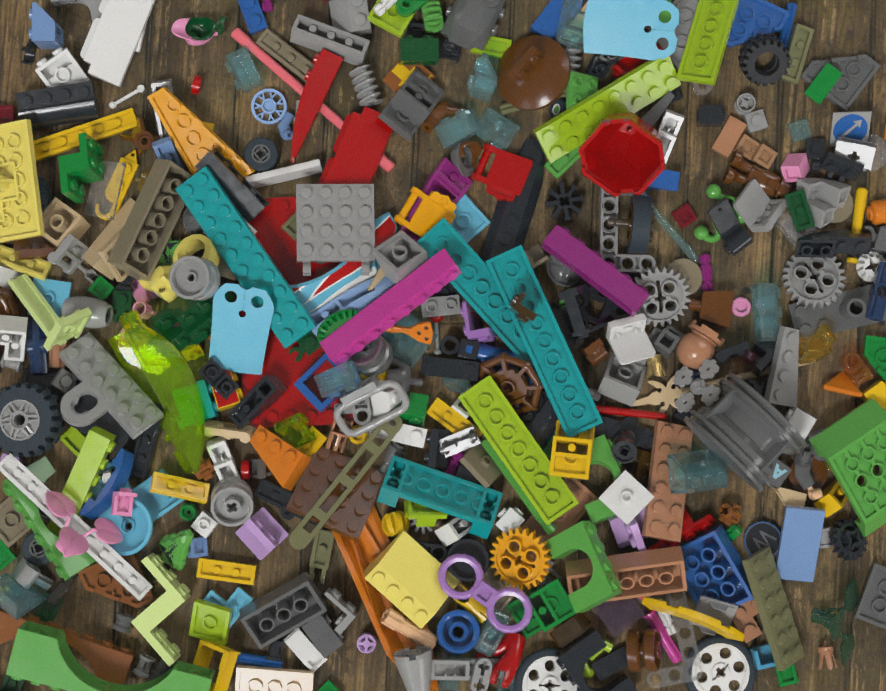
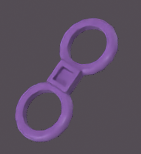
(485, 593)

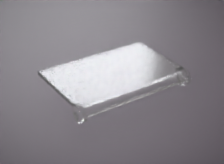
(105, 194)

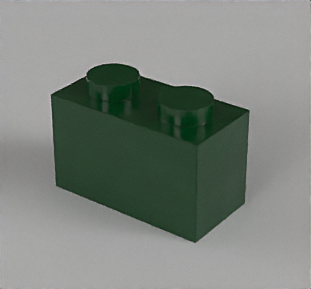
(418, 50)

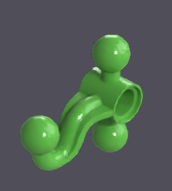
(701, 232)

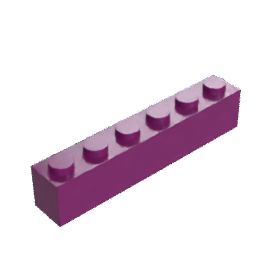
(595, 270)

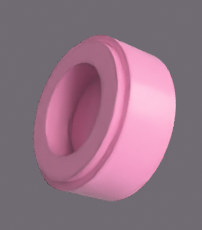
(741, 307)

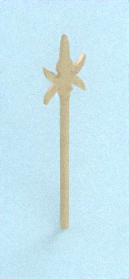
(668, 394)

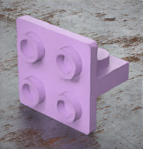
(261, 533)
(629, 534)

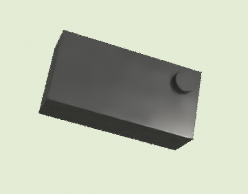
(283, 610)

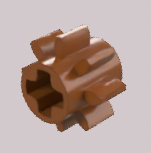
(206, 469)
(729, 513)

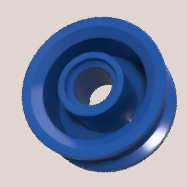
(470, 630)

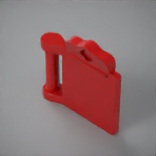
(506, 173)

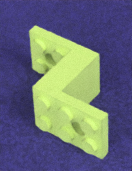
(160, 609)

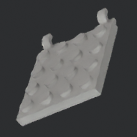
(335, 224)

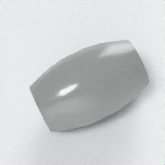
(101, 311)

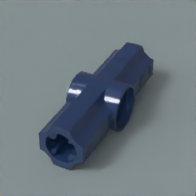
(877, 303)
(35, 349)

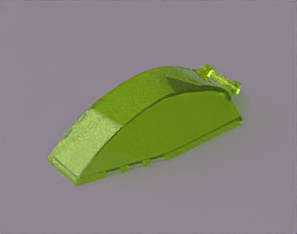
(167, 380)

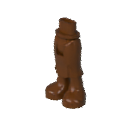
(769, 181)

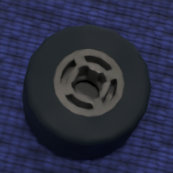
(266, 159)
(31, 553)

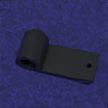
(728, 227)

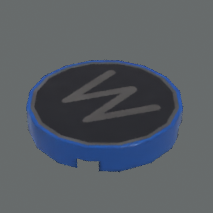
(761, 535)

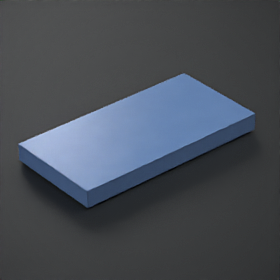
(799, 543)

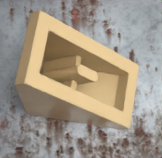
(790, 497)

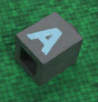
(781, 472)

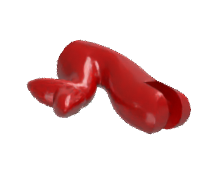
(512, 646)

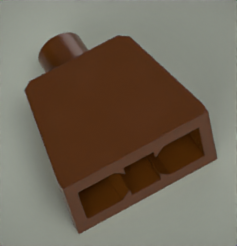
(714, 307)

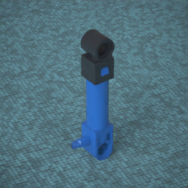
(477, 351)

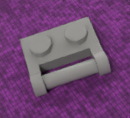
(72, 248)

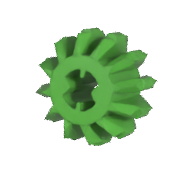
(432, 16)

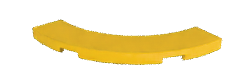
(694, 616)

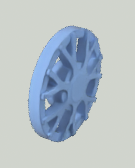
(269, 106)

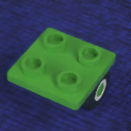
(578, 89)

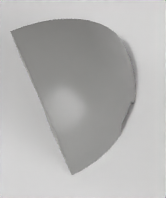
(823, 197)

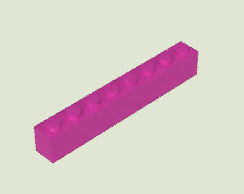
(390, 307)

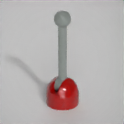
(436, 319)

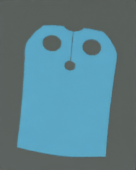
(619, 26)
(238, 341)

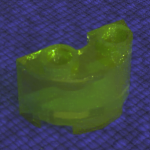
(295, 430)

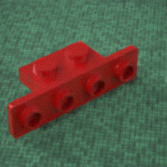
(689, 530)

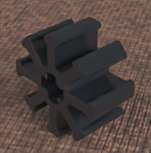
(565, 208)

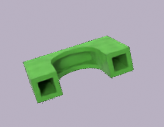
(602, 456)
(603, 582)

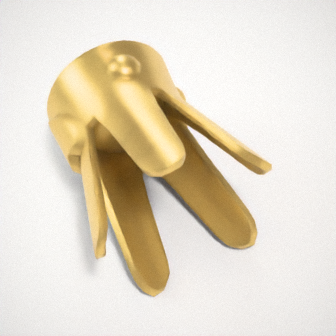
(656, 364)

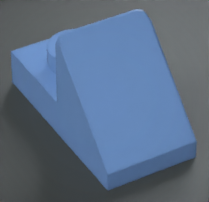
(167, 150)

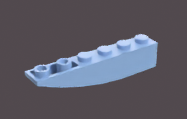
(355, 298)

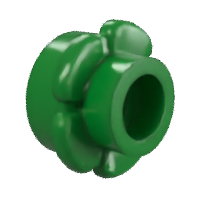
(193, 512)
(734, 531)

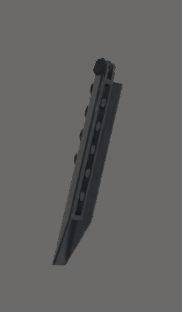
(512, 219)

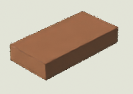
(728, 136)

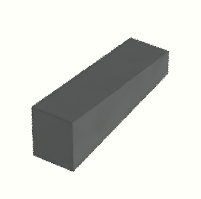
(654, 114)

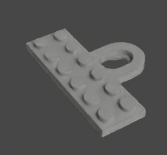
(109, 385)

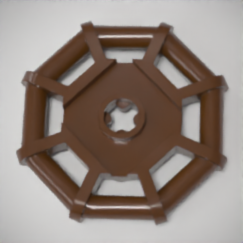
(516, 379)

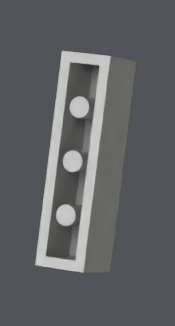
(318, 35)

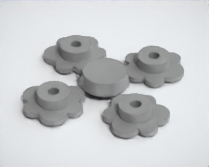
(697, 386)

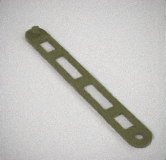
(300, 537)

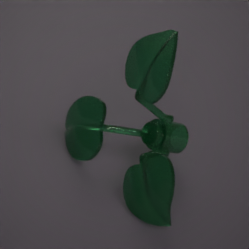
(835, 621)

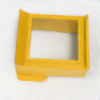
(227, 664)

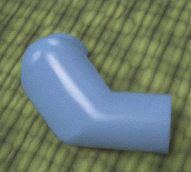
(284, 126)

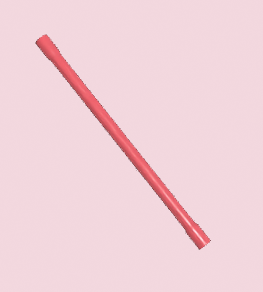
(246, 41)

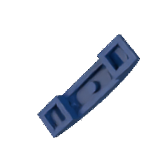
(123, 463)

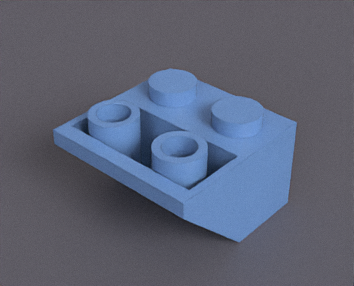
(44, 29)

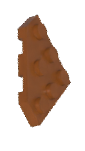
(98, 580)

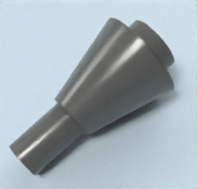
(393, 449)

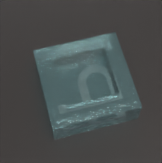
(799, 130)

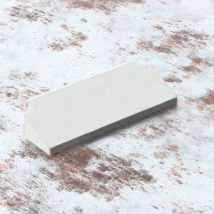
(115, 38)

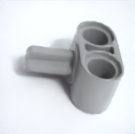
(357, 409)
(28, 573)

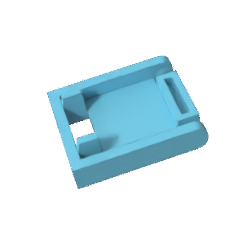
(155, 503)

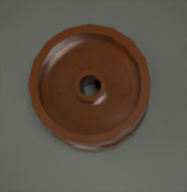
(643, 650)

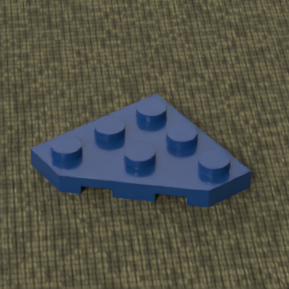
(755, 18)

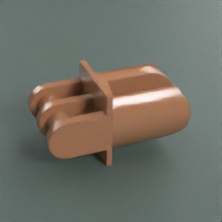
(338, 434)

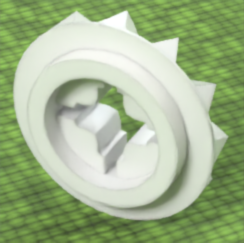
(864, 261)

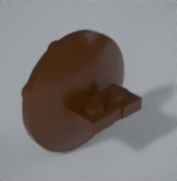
(533, 73)

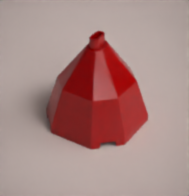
(622, 155)

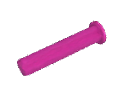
(665, 638)

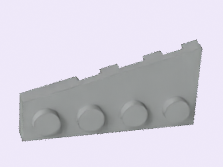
(783, 375)

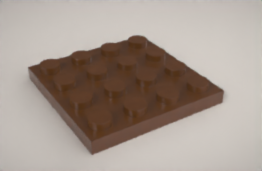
(355, 508)

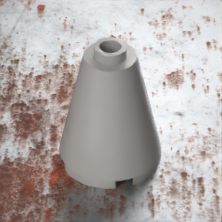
(415, 667)

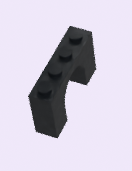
(578, 652)

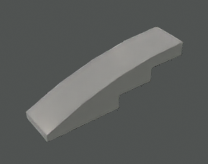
(457, 668)

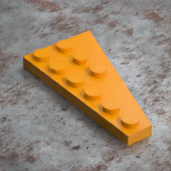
(190, 134)

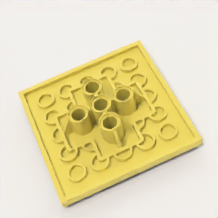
(19, 184)

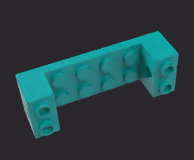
(441, 493)

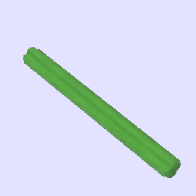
(550, 528)

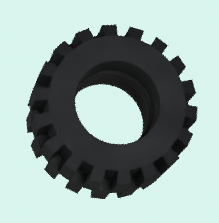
(774, 69)

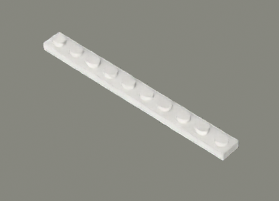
(98, 550)

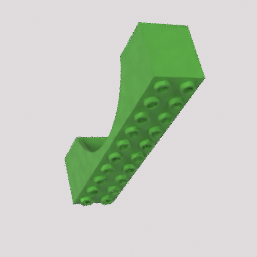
(45, 658)

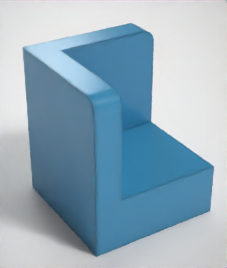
(762, 656)

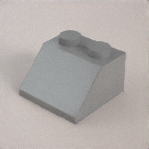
(350, 16)
(399, 256)
(621, 381)

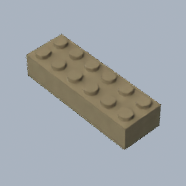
(150, 221)

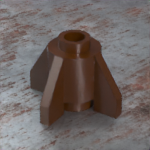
(138, 134)

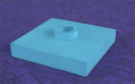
(54, 293)

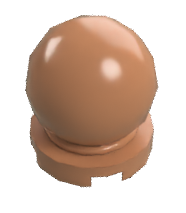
(697, 345)

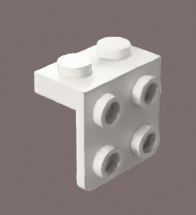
(629, 339)

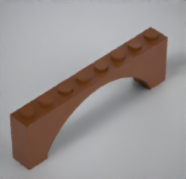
(106, 660)

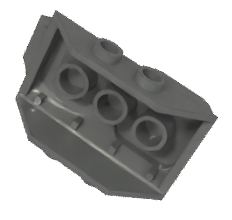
(473, 22)

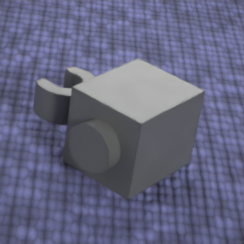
(878, 241)

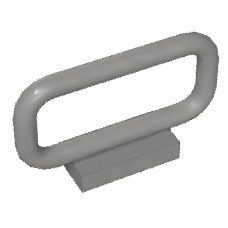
(365, 390)

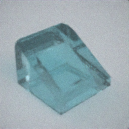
(456, 385)

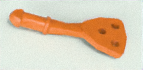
(413, 331)

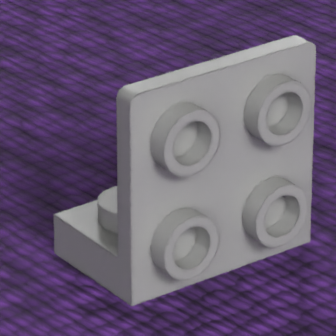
(348, 609)

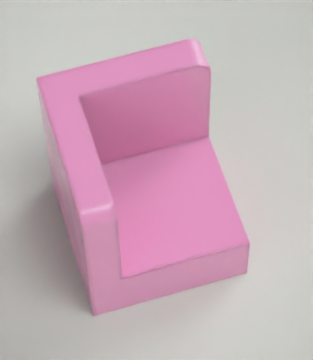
(795, 167)

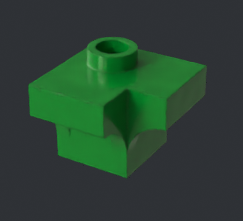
(416, 411)

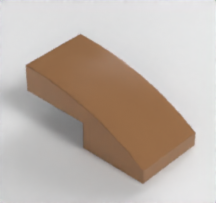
(755, 152)

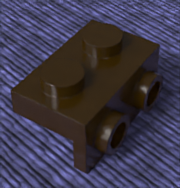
(522, 313)
(640, 467)

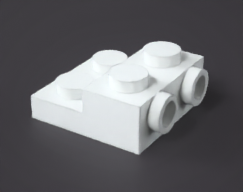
(60, 69)

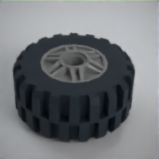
(29, 419)

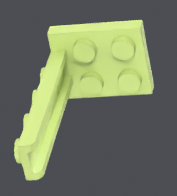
(55, 328)

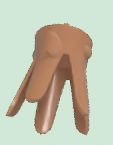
(826, 650)

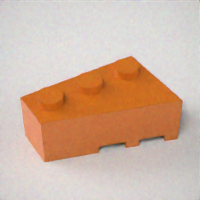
(281, 457)

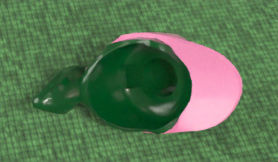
(198, 30)

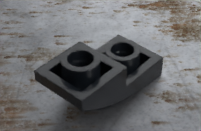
(600, 65)
(217, 378)

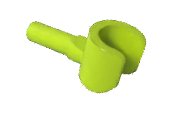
(608, 648)

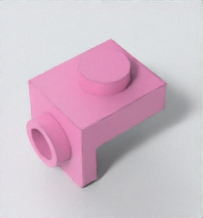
(122, 502)

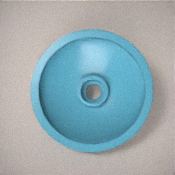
(140, 533)

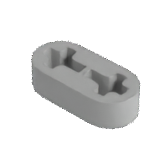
(485, 676)

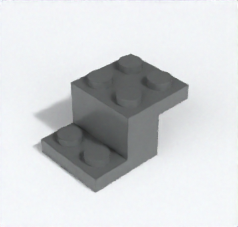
(411, 104)

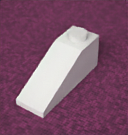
(407, 435)

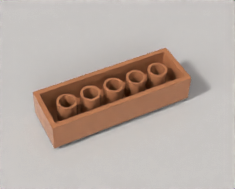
(638, 572)

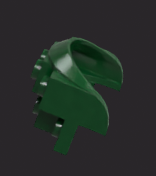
(191, 315)

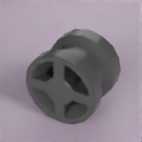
(123, 622)

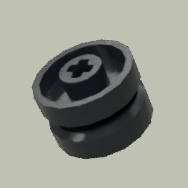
(471, 547)

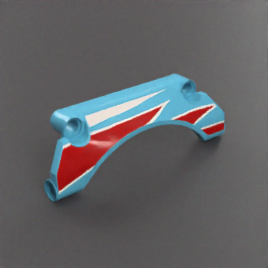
(345, 276)

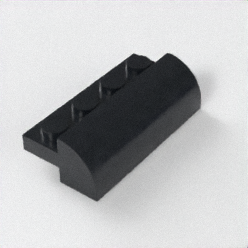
(59, 105)
(541, 422)

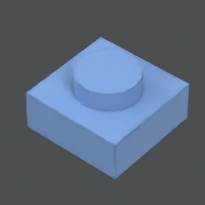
(198, 547)

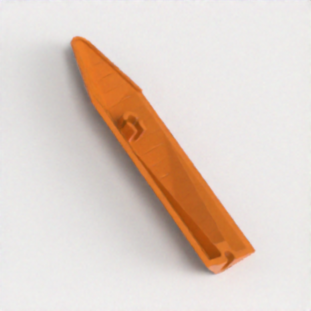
(358, 557)

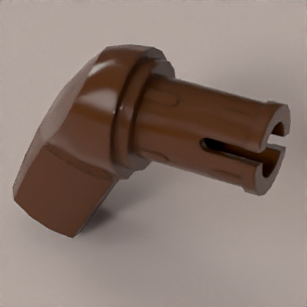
(439, 112)

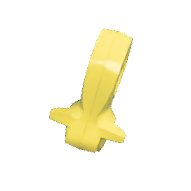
(159, 280)

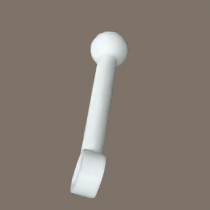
(140, 89)

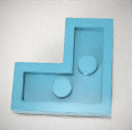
(236, 601)

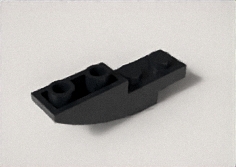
(832, 242)

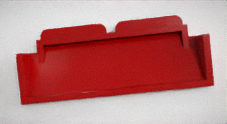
(357, 149)

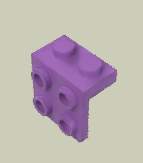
(472, 327)

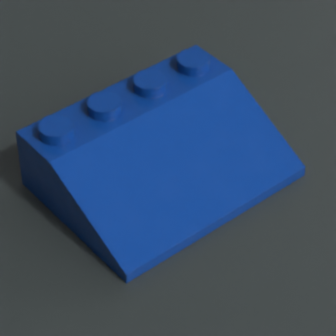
(715, 568)

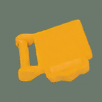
(428, 213)

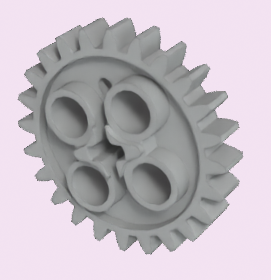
(797, 286)
(677, 293)

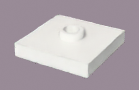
(626, 497)

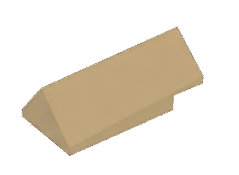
(91, 255)

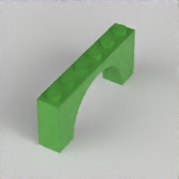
(67, 566)

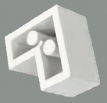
(13, 336)

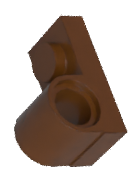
(594, 351)

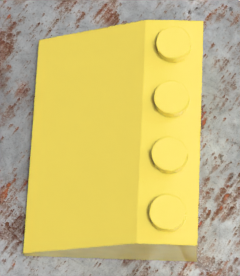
(409, 578)

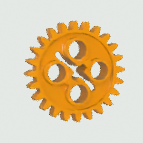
(527, 543)

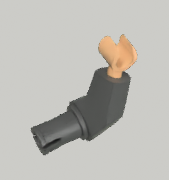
(802, 468)

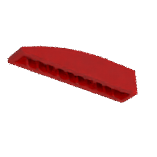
(313, 95)

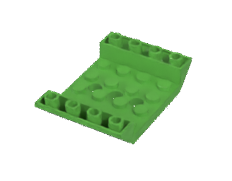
(852, 450)

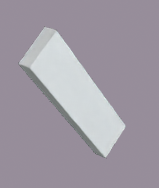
(285, 174)

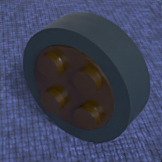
(637, 224)

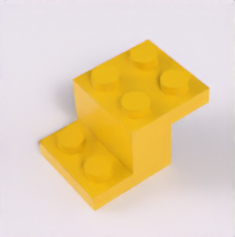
(571, 455)

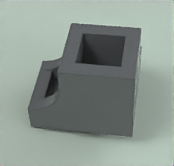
(665, 340)

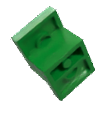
(81, 168)
(549, 608)

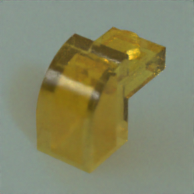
(816, 346)

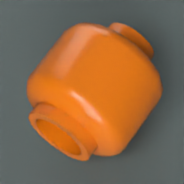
(877, 212)

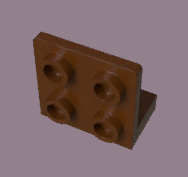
(32, 248)

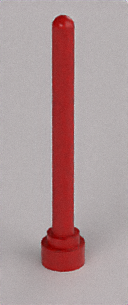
(631, 412)

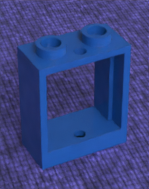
(308, 393)

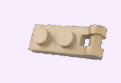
(228, 430)

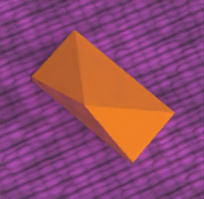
(842, 385)

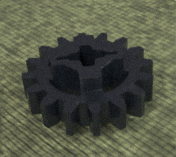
(847, 540)

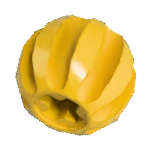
(394, 523)

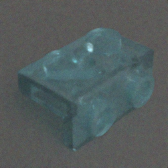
(497, 129)

